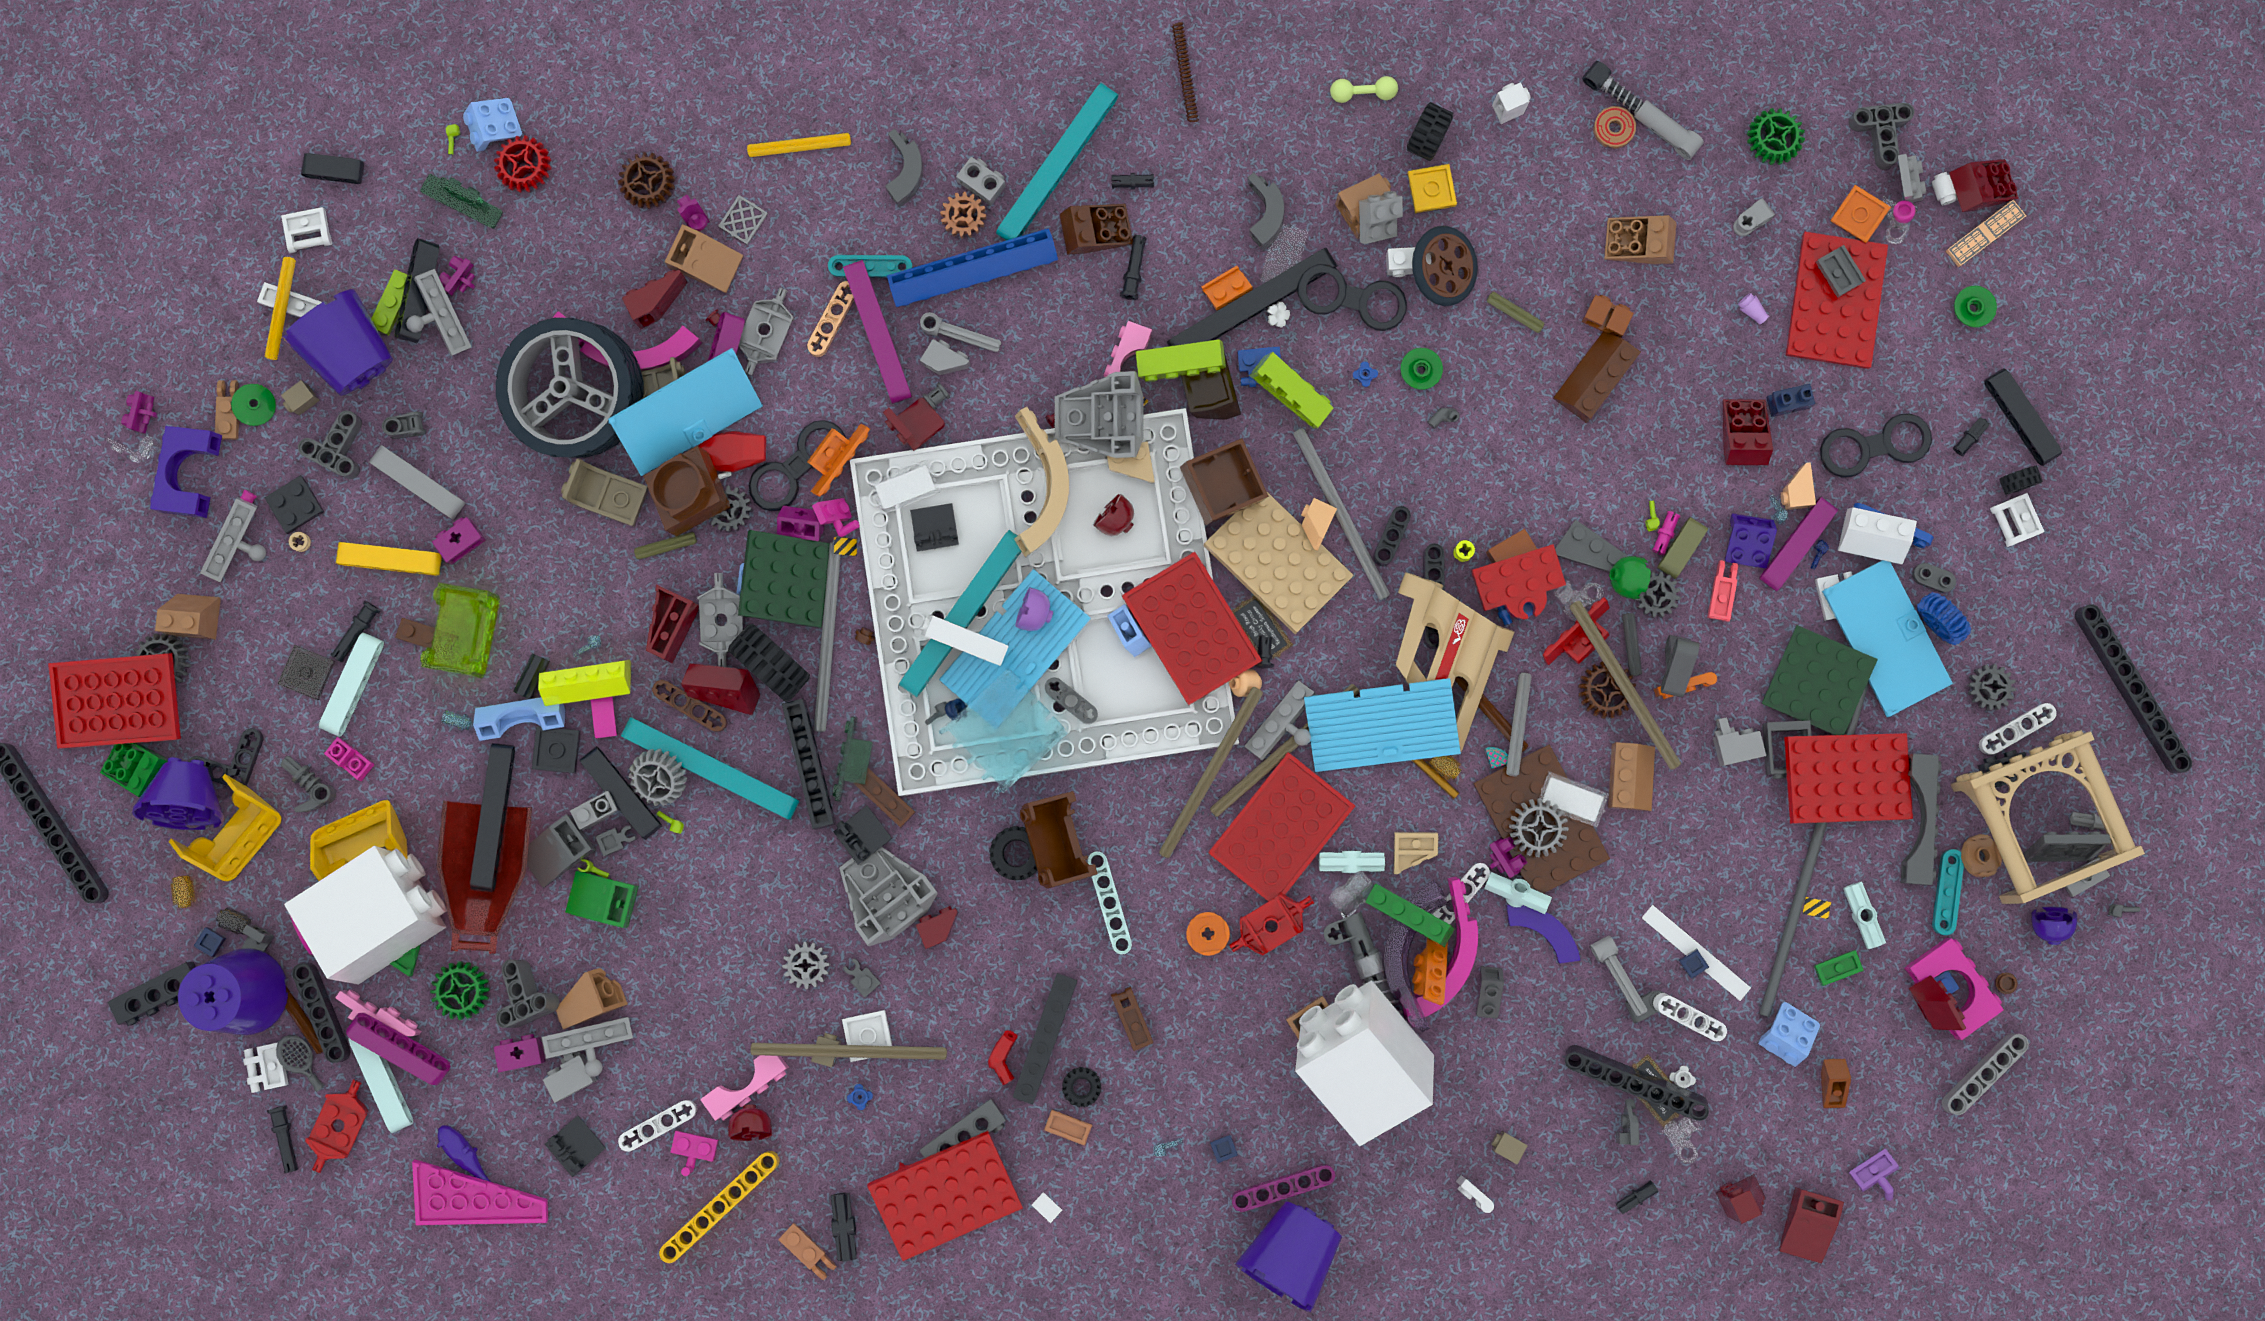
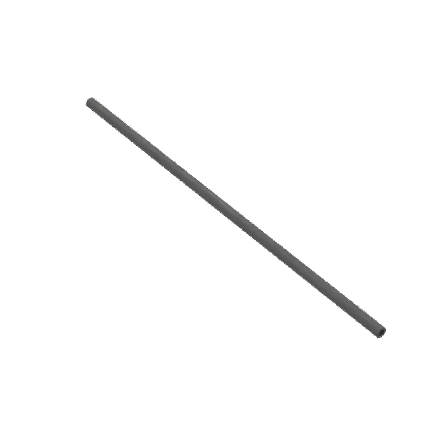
(1800, 894)

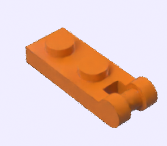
(1705, 679)

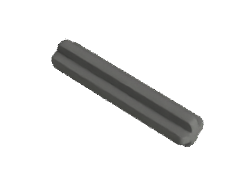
(1632, 644)

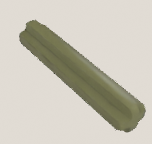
(1515, 312)
(665, 545)

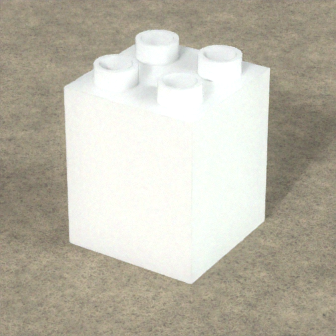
(367, 914)
(1364, 1062)

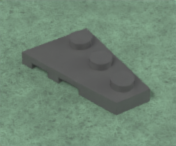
(1588, 548)

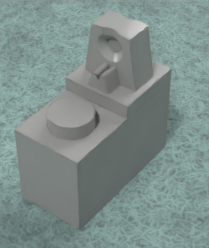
(1734, 747)
(570, 1078)

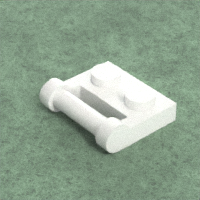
(305, 223)
(2023, 518)
(1470, 1191)

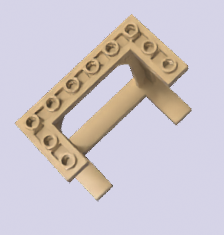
(1982, 792)

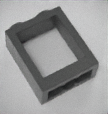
(1802, 726)

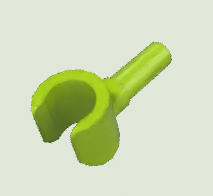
(451, 131)
(1653, 523)
(676, 826)
(590, 868)

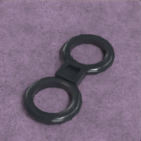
(1352, 297)
(1876, 445)
(793, 468)

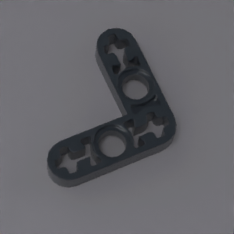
(231, 770)

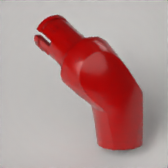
(999, 1054)

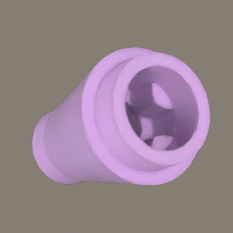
(1752, 307)

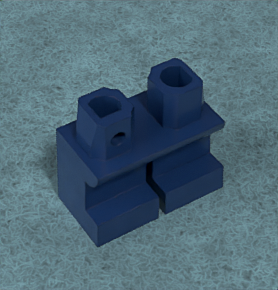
(1790, 400)

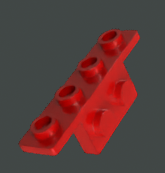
(1575, 641)

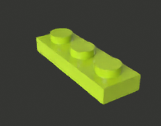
(389, 304)

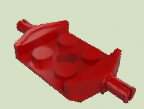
(324, 1139)

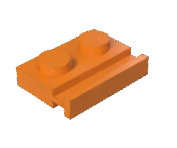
(1227, 288)

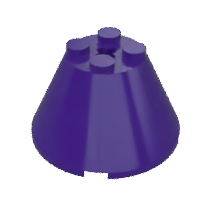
(180, 797)

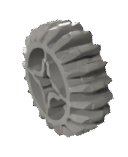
(667, 773)
(1538, 837)

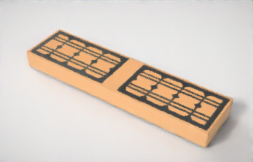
(1985, 233)

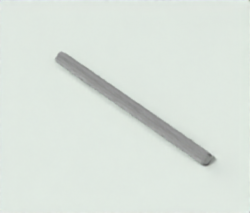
(1341, 514)
(827, 640)

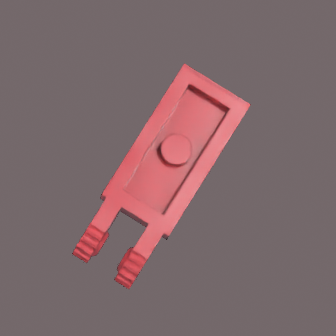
(1723, 593)

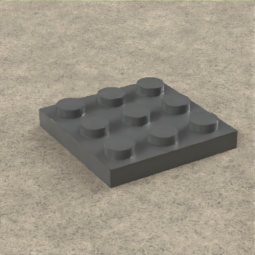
(2067, 847)

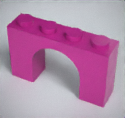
(1948, 955)

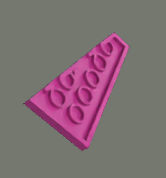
(457, 1198)

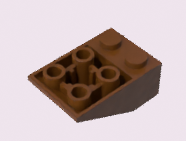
(1095, 228)

